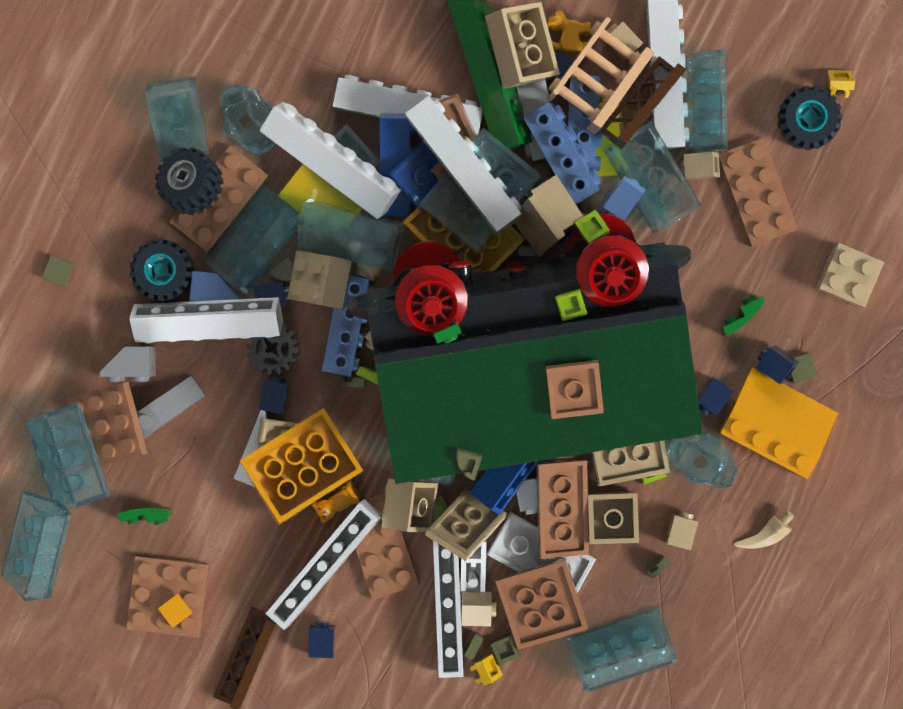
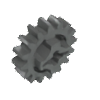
(265, 355)

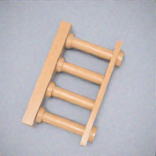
(610, 97)

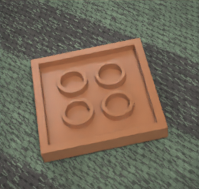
(112, 422)
(157, 582)
(541, 604)

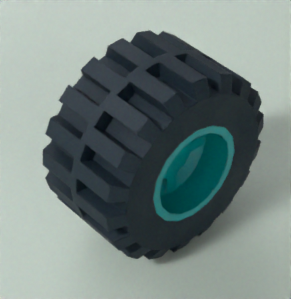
(809, 118)
(161, 270)

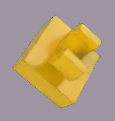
(840, 80)
(487, 669)

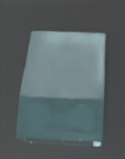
(176, 116)

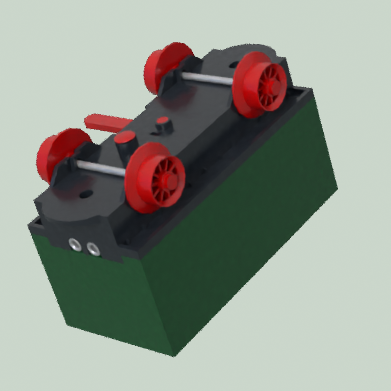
(492, 380)

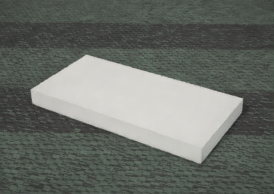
(518, 549)

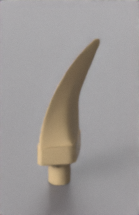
(772, 533)

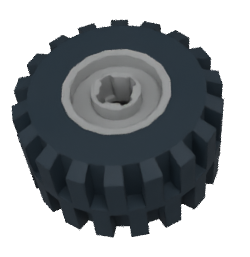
(189, 181)

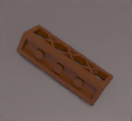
(650, 103)
(254, 661)

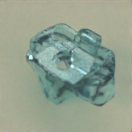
(245, 100)
(721, 464)

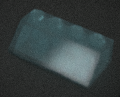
(708, 101)
(653, 167)
(349, 234)
(254, 240)
(67, 457)
(36, 546)
(622, 650)

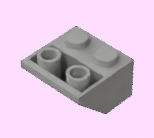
(131, 362)

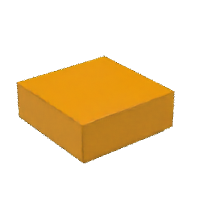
(175, 610)

